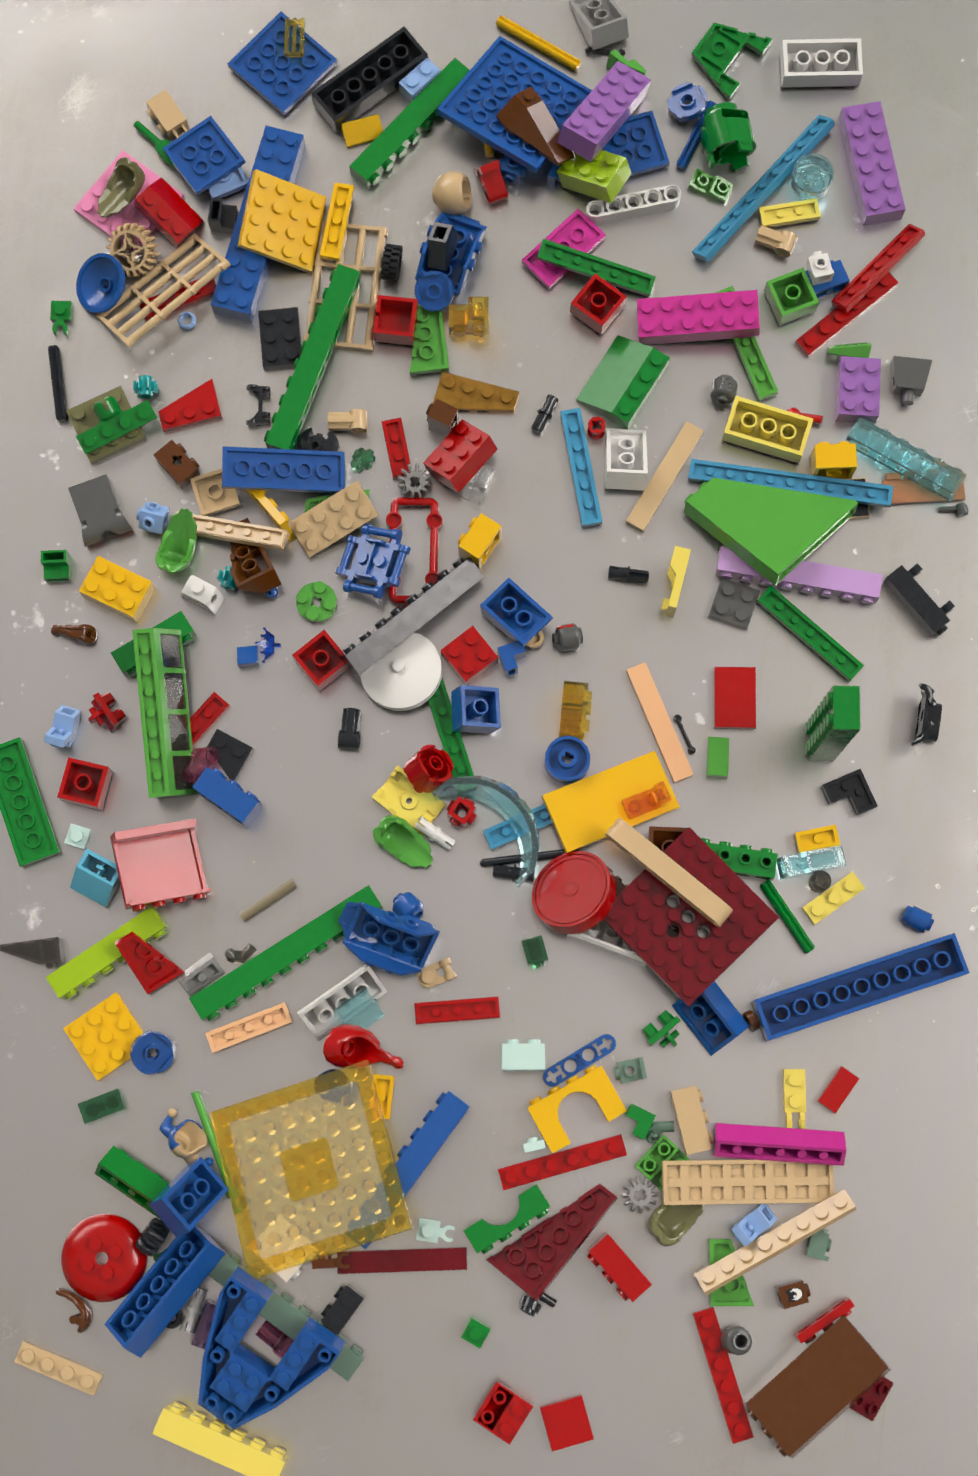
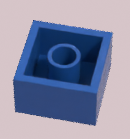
(475, 709)

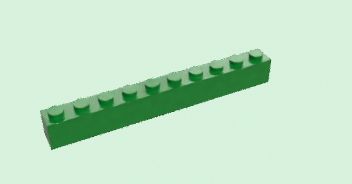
(313, 359)
(276, 960)

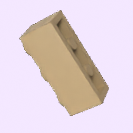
(691, 1120)

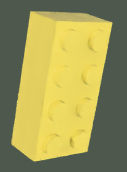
(767, 429)

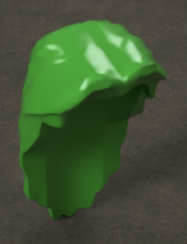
(177, 543)
(402, 841)

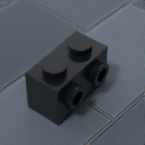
(346, 1304)

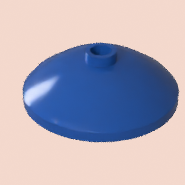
(100, 283)

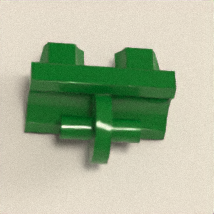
(654, 1035)

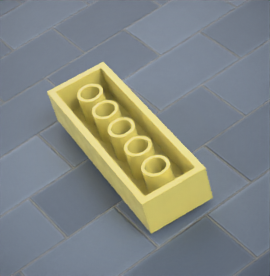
(219, 1443)

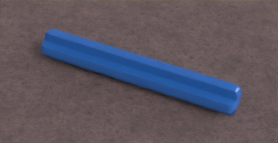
(692, 142)

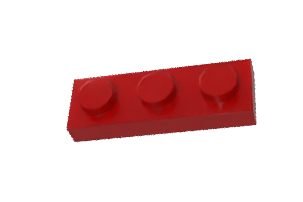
(824, 1321)

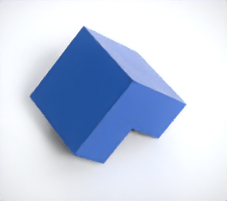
(508, 655)

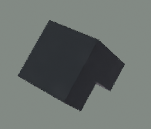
(222, 216)

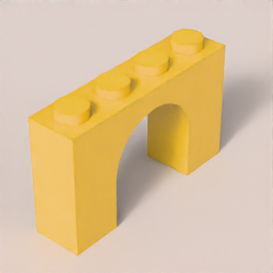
(595, 1084)

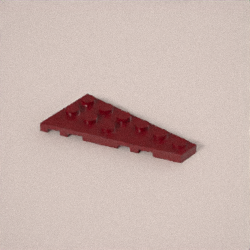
(548, 1247)

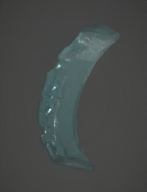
(508, 805)

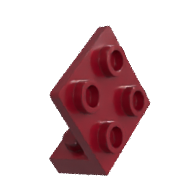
(873, 1399)

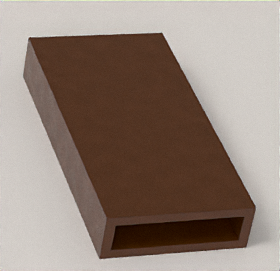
(817, 1387)

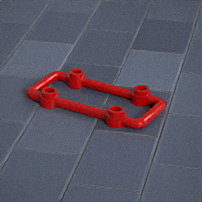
(433, 521)

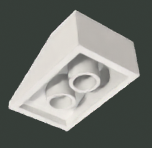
(625, 459)

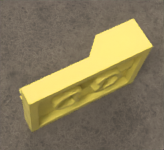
(676, 576)
(397, 790)

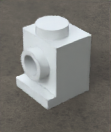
(817, 273)

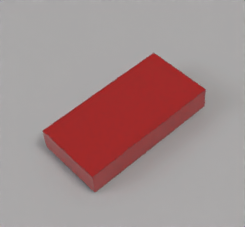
(838, 1089)

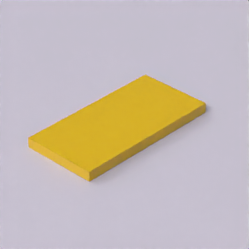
(592, 805)

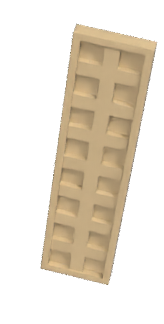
(745, 1182)

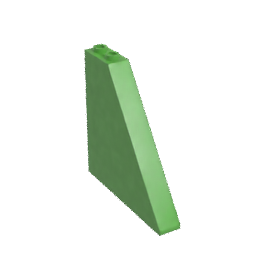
(767, 524)

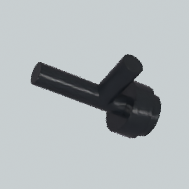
(532, 1307)

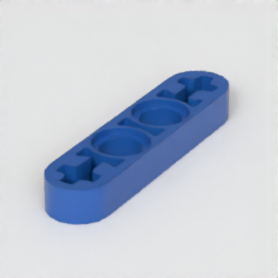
(578, 1059)

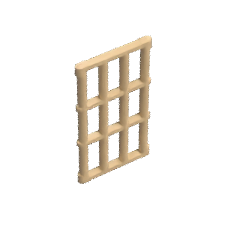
(318, 264)
(171, 273)

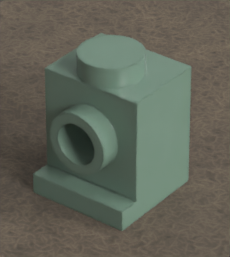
(639, 1070)
(818, 1245)

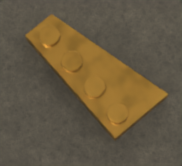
(475, 395)

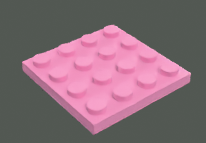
(130, 214)

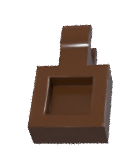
(328, 1262)

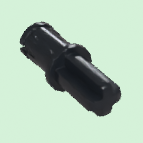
(544, 413)
(628, 574)
(509, 872)

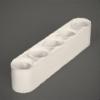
(640, 198)

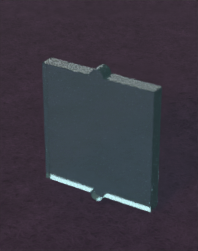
(360, 1010)

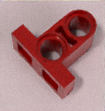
(492, 182)

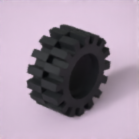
(391, 262)

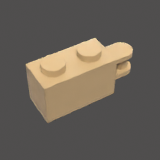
(167, 115)

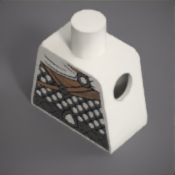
(201, 593)

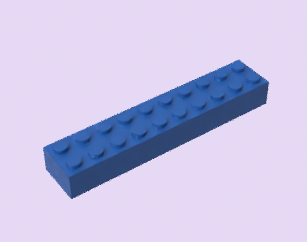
(243, 281)
(860, 987)

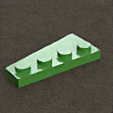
(429, 346)

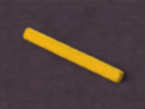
(538, 42)

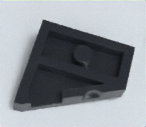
(232, 753)

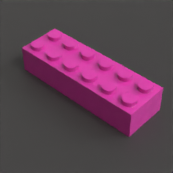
(698, 317)

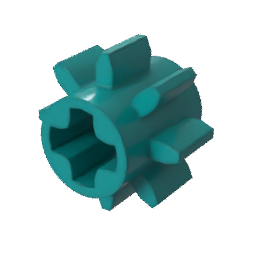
(145, 387)
(226, 579)

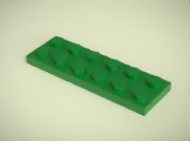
(23, 806)

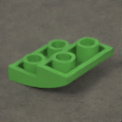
(650, 1163)

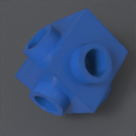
(511, 170)

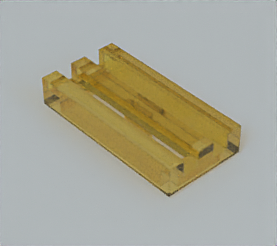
(294, 22)

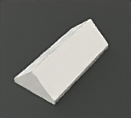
(605, 939)
(321, 1013)

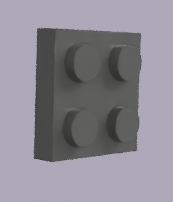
(734, 603)

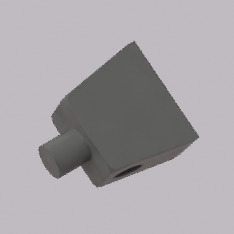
(909, 377)

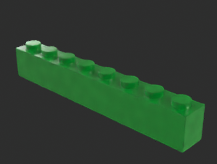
(406, 127)

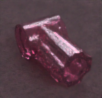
(200, 759)
(274, 1338)

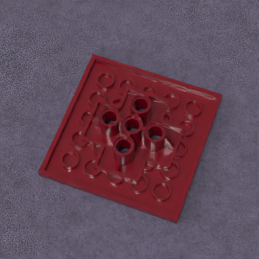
(688, 961)

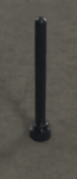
(517, 858)

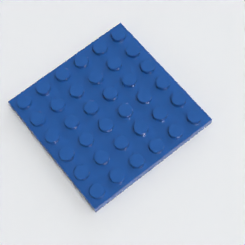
(493, 83)

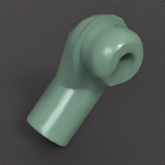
(658, 1128)

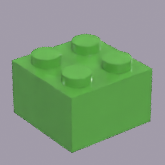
(791, 296)

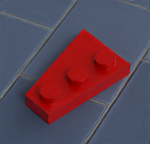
(191, 409)

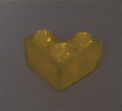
(470, 318)
(575, 707)

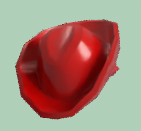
(355, 1044)

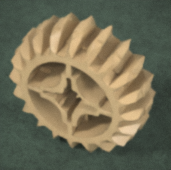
(134, 258)

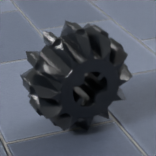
(152, 1237)

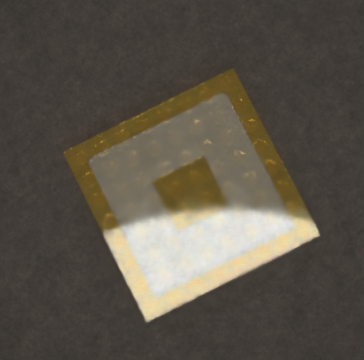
(310, 1170)

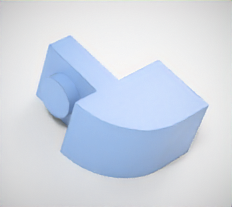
(64, 727)
(753, 1224)

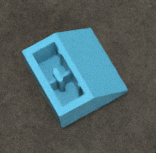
(95, 878)

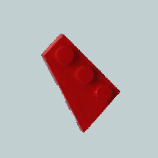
(147, 962)

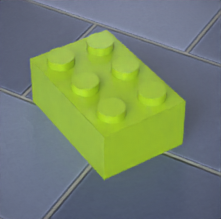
(598, 178)

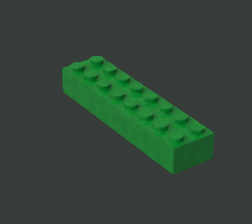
(833, 723)

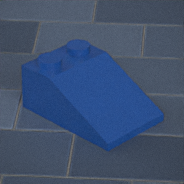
(515, 612)

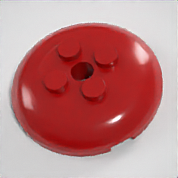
(125, 1262)

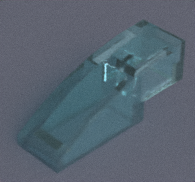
(810, 862)

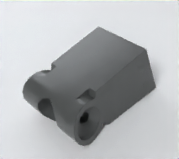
(98, 510)

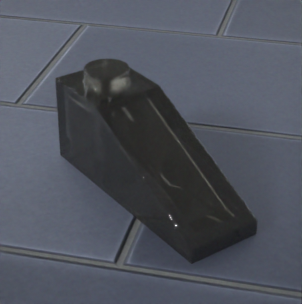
(44, 952)

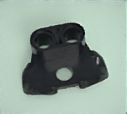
(927, 717)

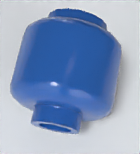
(407, 905)

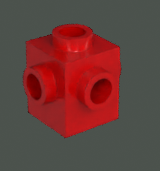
(461, 805)

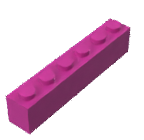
(779, 1144)

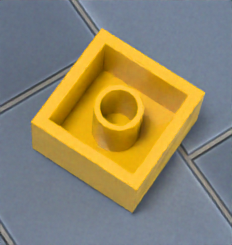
(833, 460)
(480, 539)

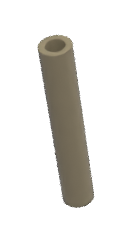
(267, 900)

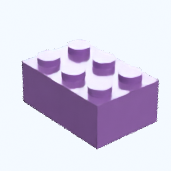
(858, 389)

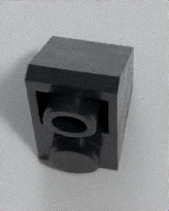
(441, 246)

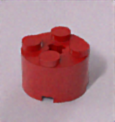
(428, 769)

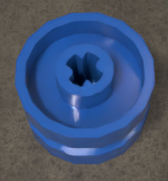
(567, 748)

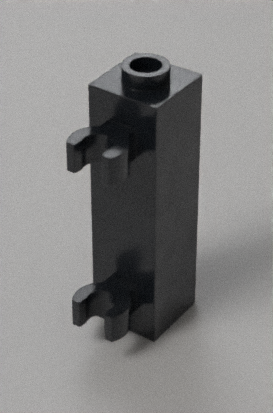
(917, 601)

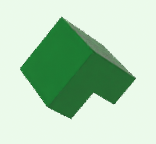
(56, 565)
(643, 1121)

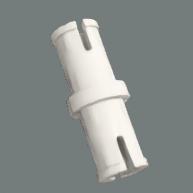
(434, 833)
(193, 1310)

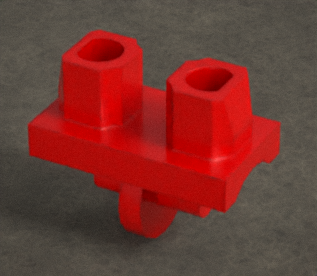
(102, 713)

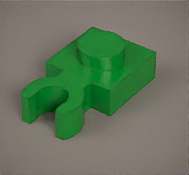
(61, 314)

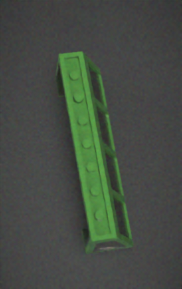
(163, 710)

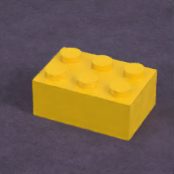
(117, 589)

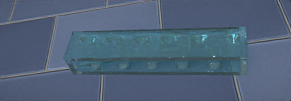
(906, 459)

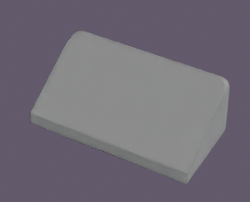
(200, 974)

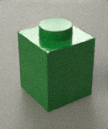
(476, 1332)

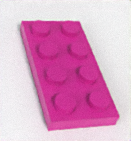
(575, 232)

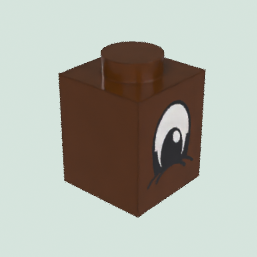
(793, 1293)

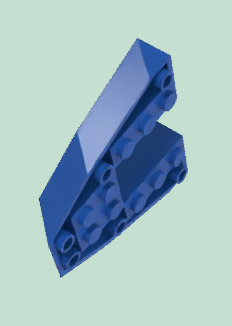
(239, 1383)

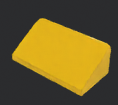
(362, 130)

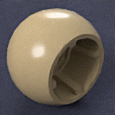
(452, 193)

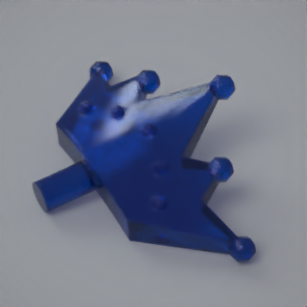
(267, 644)

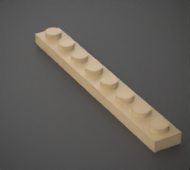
(775, 1242)

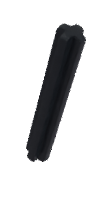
(57, 383)

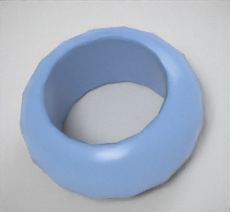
(185, 314)

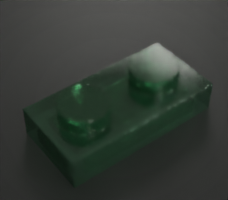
(101, 1106)

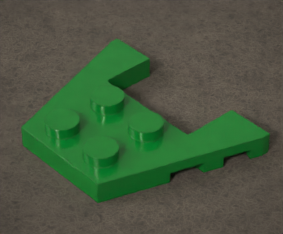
(719, 50)

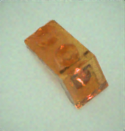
(647, 801)

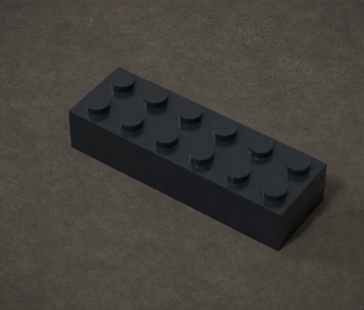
(368, 79)

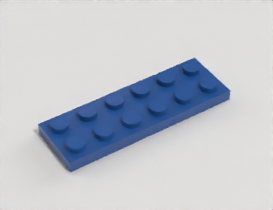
(283, 469)

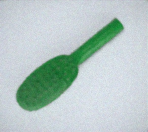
(159, 144)

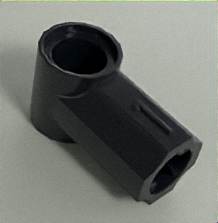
(349, 734)

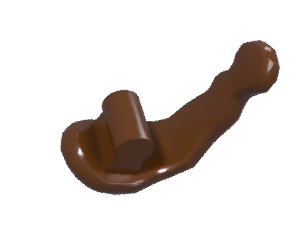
(82, 632)
(83, 1318)

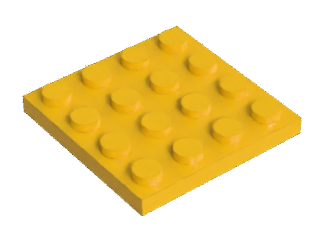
(282, 221)

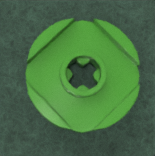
(313, 613)

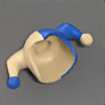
(184, 1139)

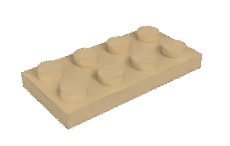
(333, 519)

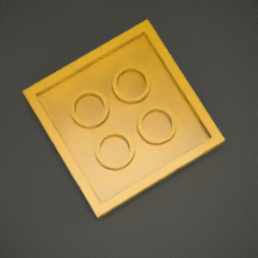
(105, 1035)

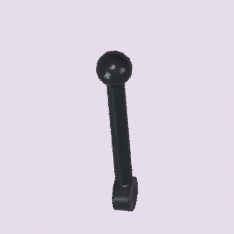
(588, 50)
(677, 719)

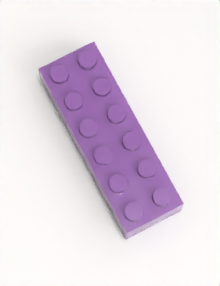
(604, 111)
(871, 163)

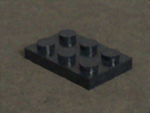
(279, 337)

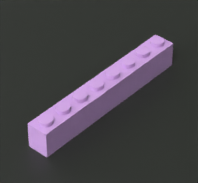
(808, 577)

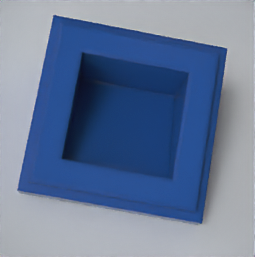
(247, 656)

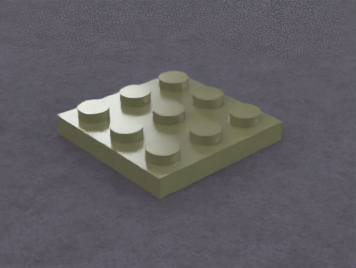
(84, 418)

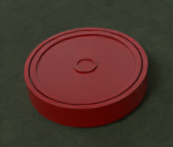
(574, 892)

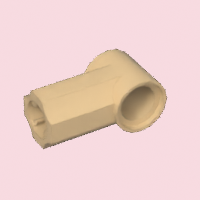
(781, 242)
(352, 421)

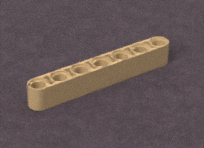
(669, 872)

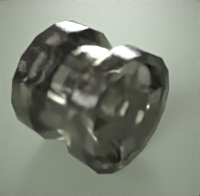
(823, 879)

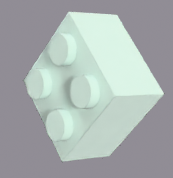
(523, 1056)

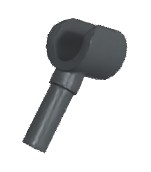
(961, 509)

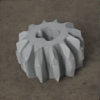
(421, 478)
(642, 1202)

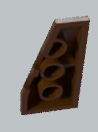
(531, 120)
(252, 568)

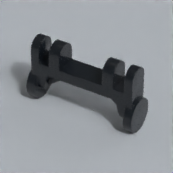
(258, 392)

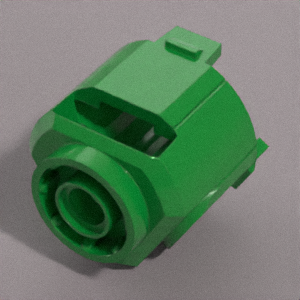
(727, 136)

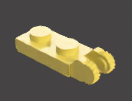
(794, 1096)

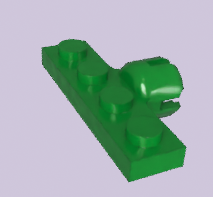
(114, 423)

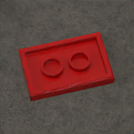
(735, 697)

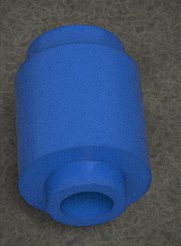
(917, 919)

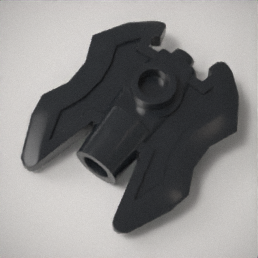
(317, 442)

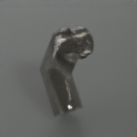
(238, 956)

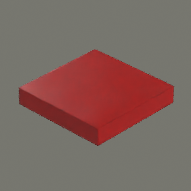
(566, 1423)

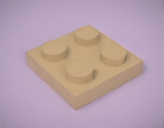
(211, 495)

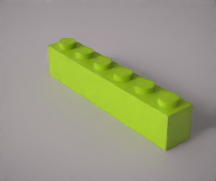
(104, 955)

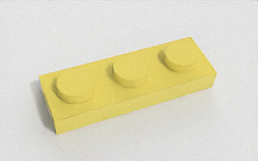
(789, 213)
(833, 898)

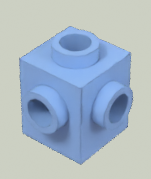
(153, 517)

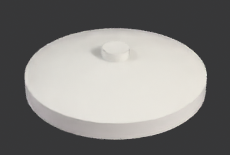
(405, 675)

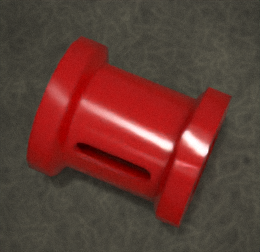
(595, 422)

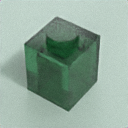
(535, 952)

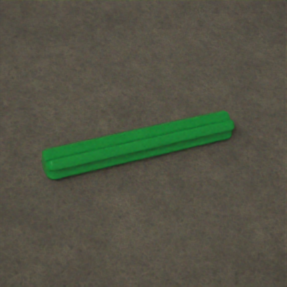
(787, 916)

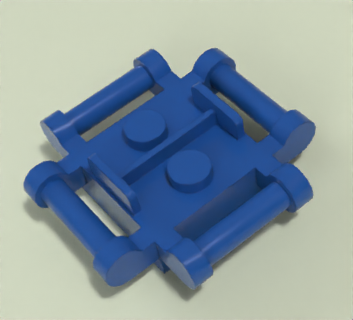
(374, 561)

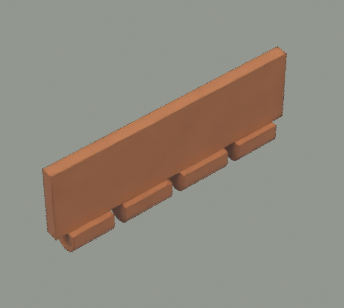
(907, 491)

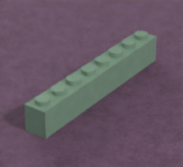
(289, 1317)

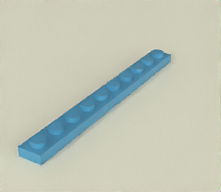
(762, 188)
(859, 491)

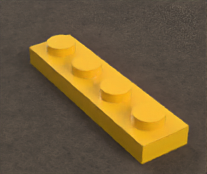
(337, 221)

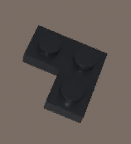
(852, 786)

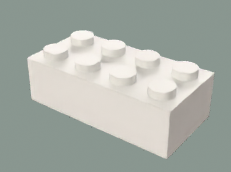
(821, 62)

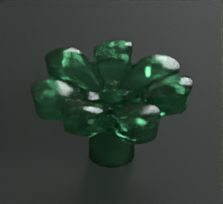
(362, 458)

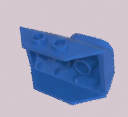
(468, 246)
(386, 939)

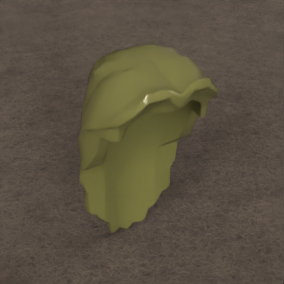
(121, 188)
(672, 1222)

